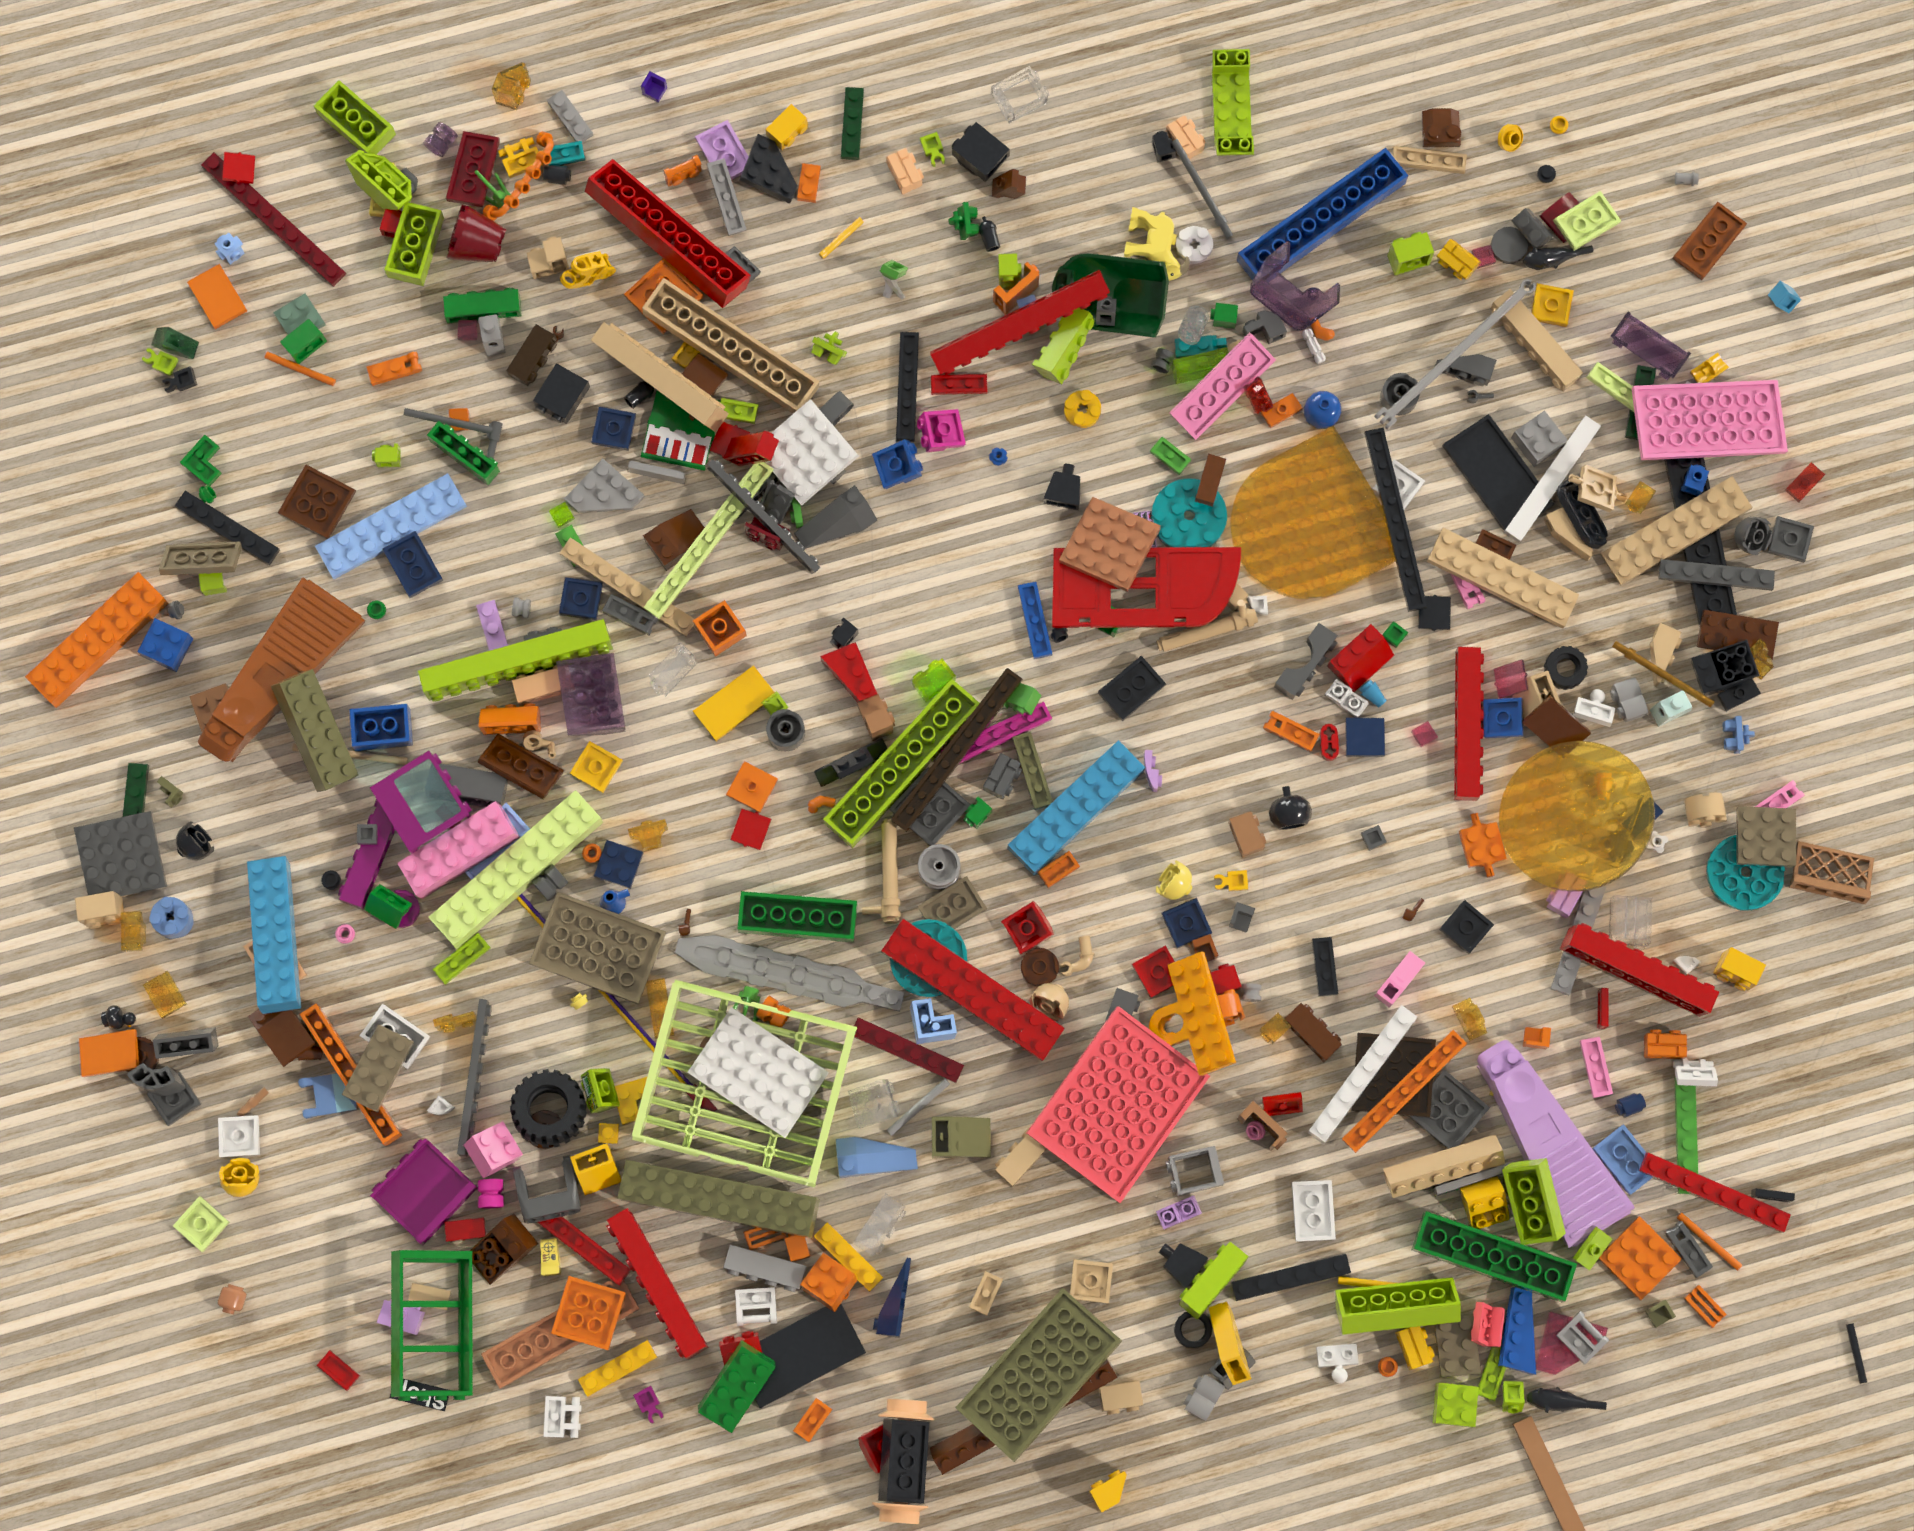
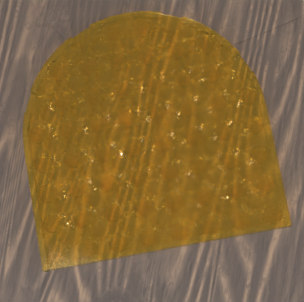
(1310, 521)

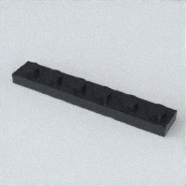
(227, 527)
(1291, 1277)

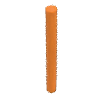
(299, 368)
(1709, 1241)

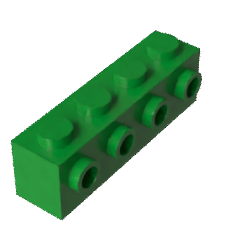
(463, 453)

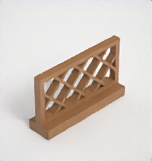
(1832, 888)

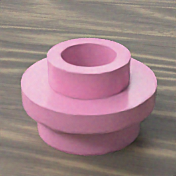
(343, 928)
(1255, 1130)

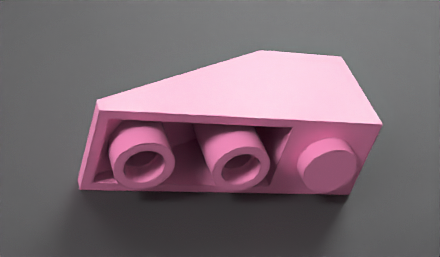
(1399, 979)

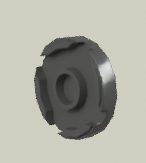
(1509, 245)

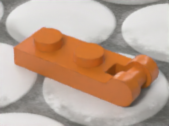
(394, 369)
(1291, 731)

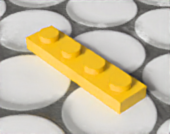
(848, 1256)
(617, 1368)

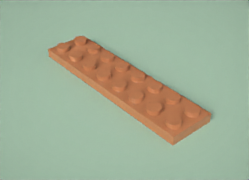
(537, 1345)

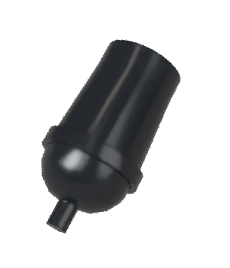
(989, 235)
(639, 394)

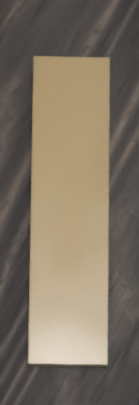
(1430, 159)

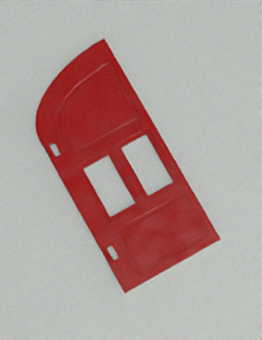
(1188, 586)

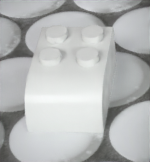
(396, 1023)

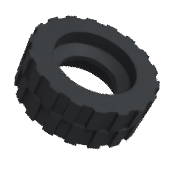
(1580, 667)

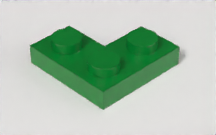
(197, 461)

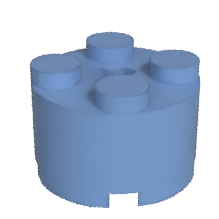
(169, 907)

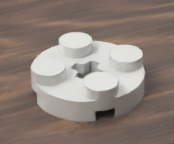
(1196, 234)

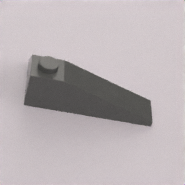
(841, 517)

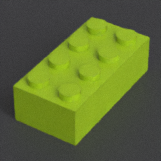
(354, 119)
(414, 243)
(1534, 1201)

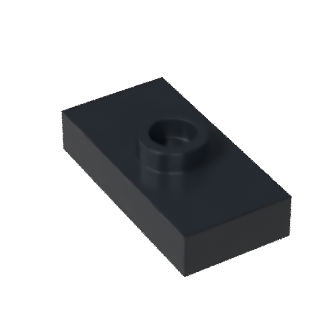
(1738, 694)

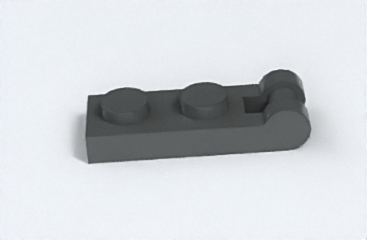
(629, 614)
(1689, 1249)

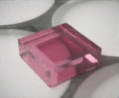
(1485, 255)
(467, 329)
(1424, 734)

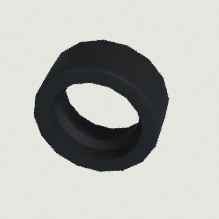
(1192, 1344)

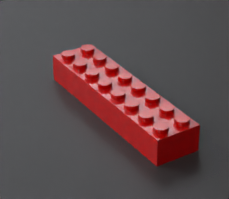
(1640, 970)
(657, 1283)

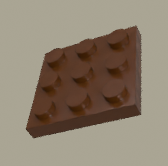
(317, 501)

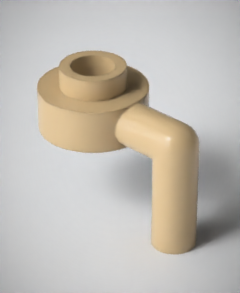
(538, 742)

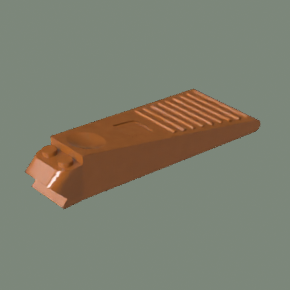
(299, 639)

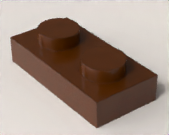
(1496, 544)

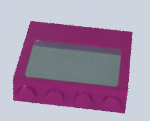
(420, 800)

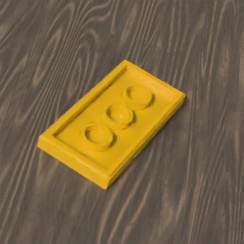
(733, 703)

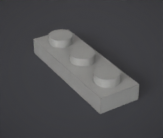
(570, 117)

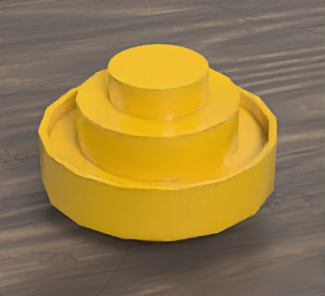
(1510, 137)

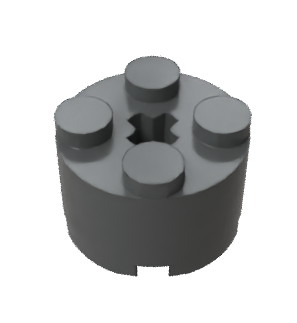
(1398, 383)
(781, 740)

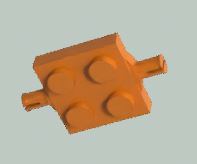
(1482, 845)

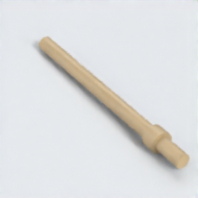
(371, 756)

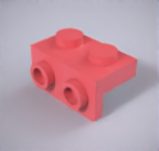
(1487, 1325)

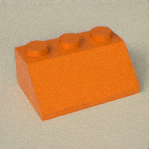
(509, 719)

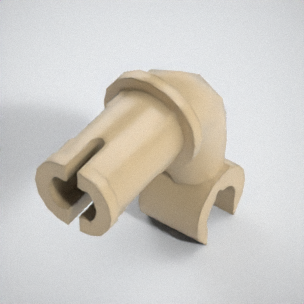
(1085, 957)

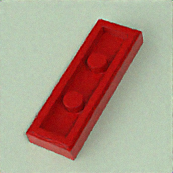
(959, 384)

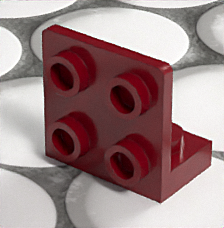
(758, 532)

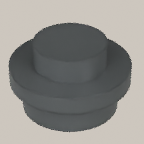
(176, 610)

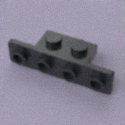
(851, 762)

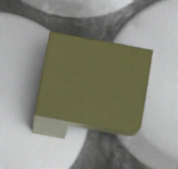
(1660, 1313)

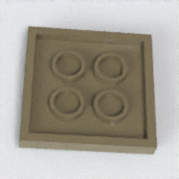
(1766, 836)

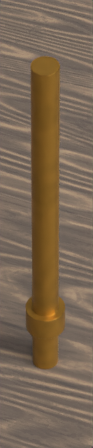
(1630, 653)

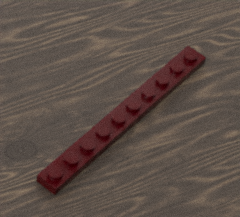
(277, 223)

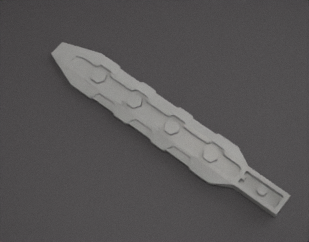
(784, 972)

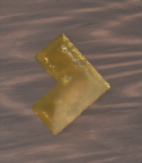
(449, 1022)

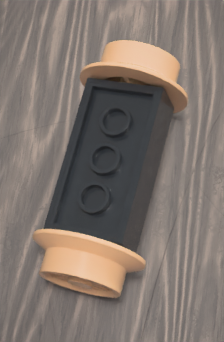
(903, 1461)

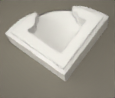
(1259, 604)
(1686, 963)
(440, 1107)

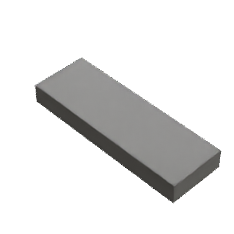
(657, 472)

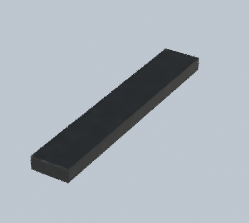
(907, 386)

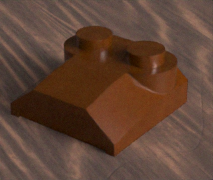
(1441, 128)

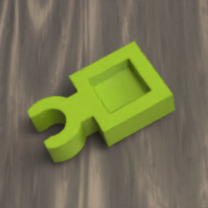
(932, 146)
(162, 362)

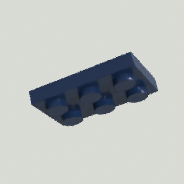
(412, 564)

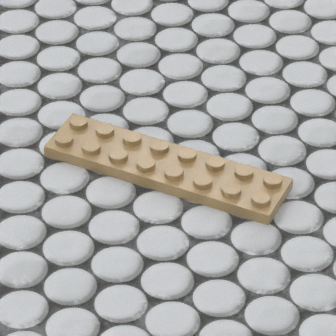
(1676, 530)
(1502, 578)

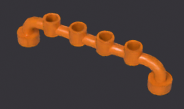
(521, 186)

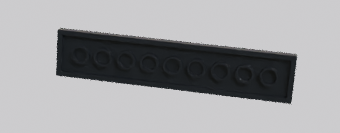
(1706, 550)

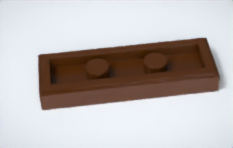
(1210, 480)

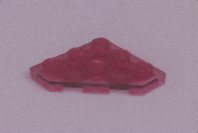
(1553, 1354)

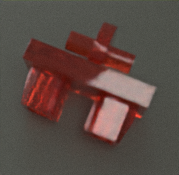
(1258, 396)

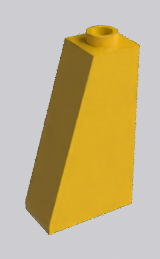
(1229, 1343)

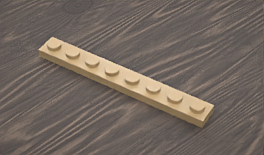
(623, 584)

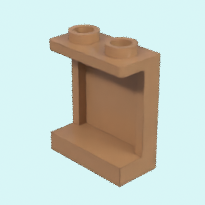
(1269, 1124)

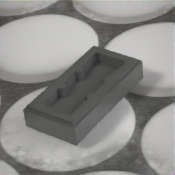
(744, 262)

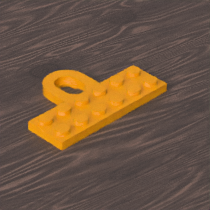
(1200, 1014)

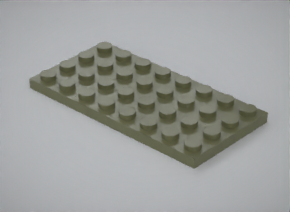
(1038, 1374)

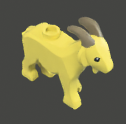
(1158, 242)

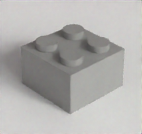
(1539, 438)

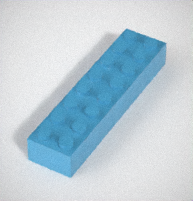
(1076, 808)
(273, 935)

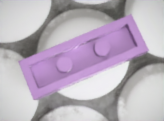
(492, 625)

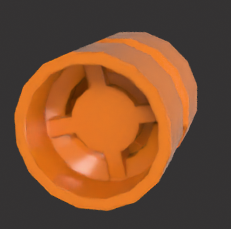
(773, 1018)

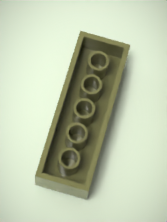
(314, 730)

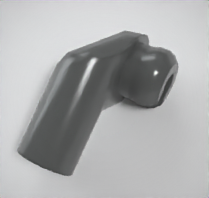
(414, 181)

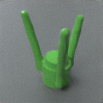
(498, 195)
(749, 995)

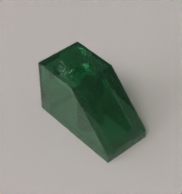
(175, 342)

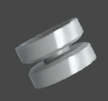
(939, 878)

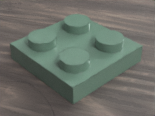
(297, 312)

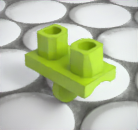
(820, 345)

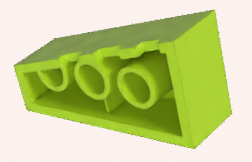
(1064, 346)

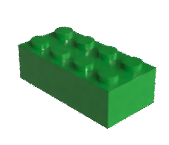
(736, 1386)

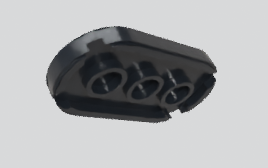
(1583, 516)

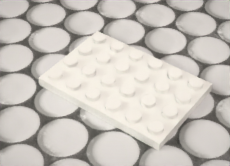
(758, 1072)

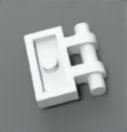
(1695, 1072)
(555, 1416)

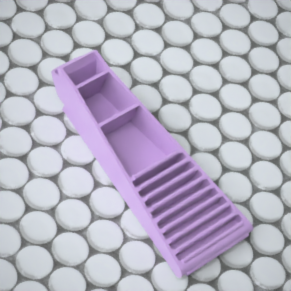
(1541, 1130)

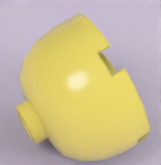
(1175, 881)

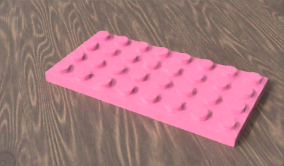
(1709, 420)

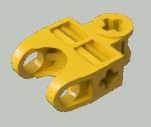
(588, 269)

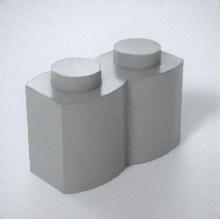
(1629, 700)
(1204, 1397)

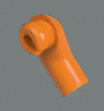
(1321, 332)
(820, 801)

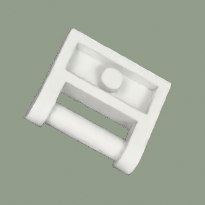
(756, 1299)

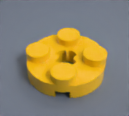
(1081, 419)

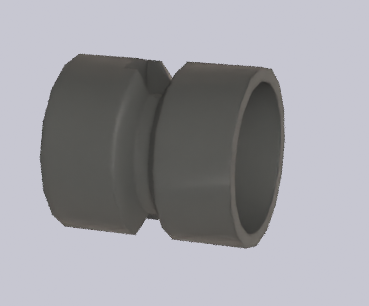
(550, 882)

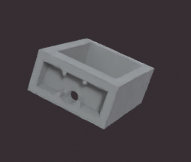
(1214, 1165)

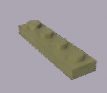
(1032, 770)

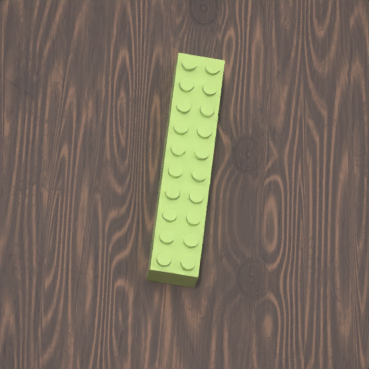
(515, 869)

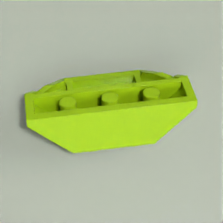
(380, 179)

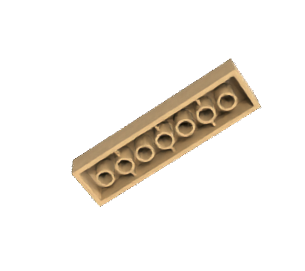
(660, 375)

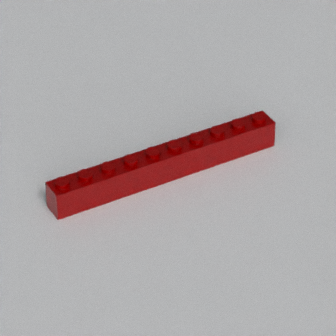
(1020, 322)

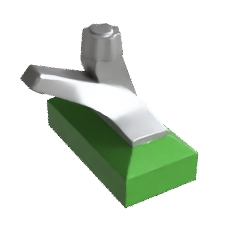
(891, 272)

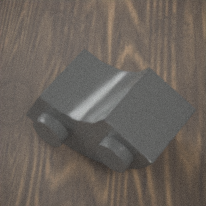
(157, 1081)

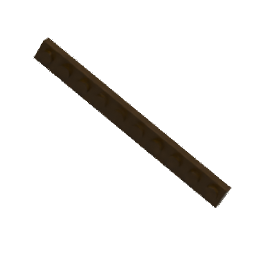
(956, 749)

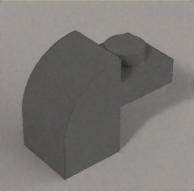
(1269, 324)

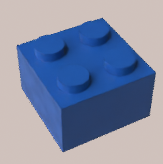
(165, 645)

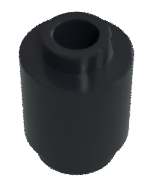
(557, 174)

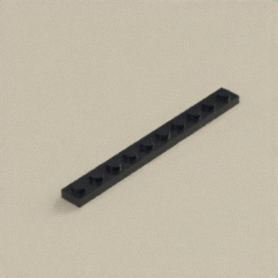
(1395, 519)

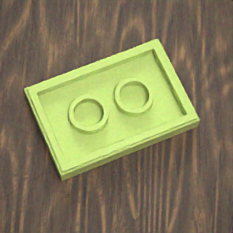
(1587, 220)

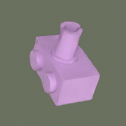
(411, 1317)

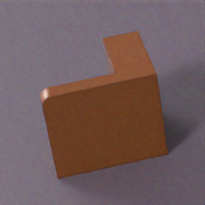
(1206, 945)

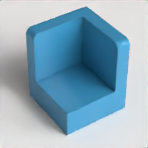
(1784, 297)

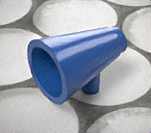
(618, 902)

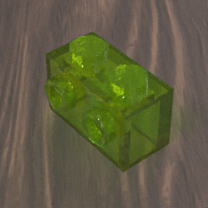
(933, 679)

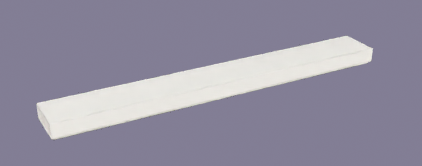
(1552, 479)

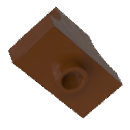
(1009, 185)

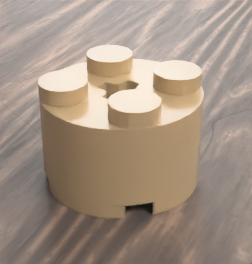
(1705, 809)

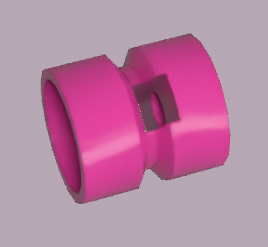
(490, 1193)

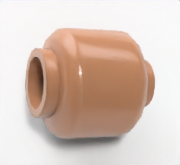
(232, 1299)

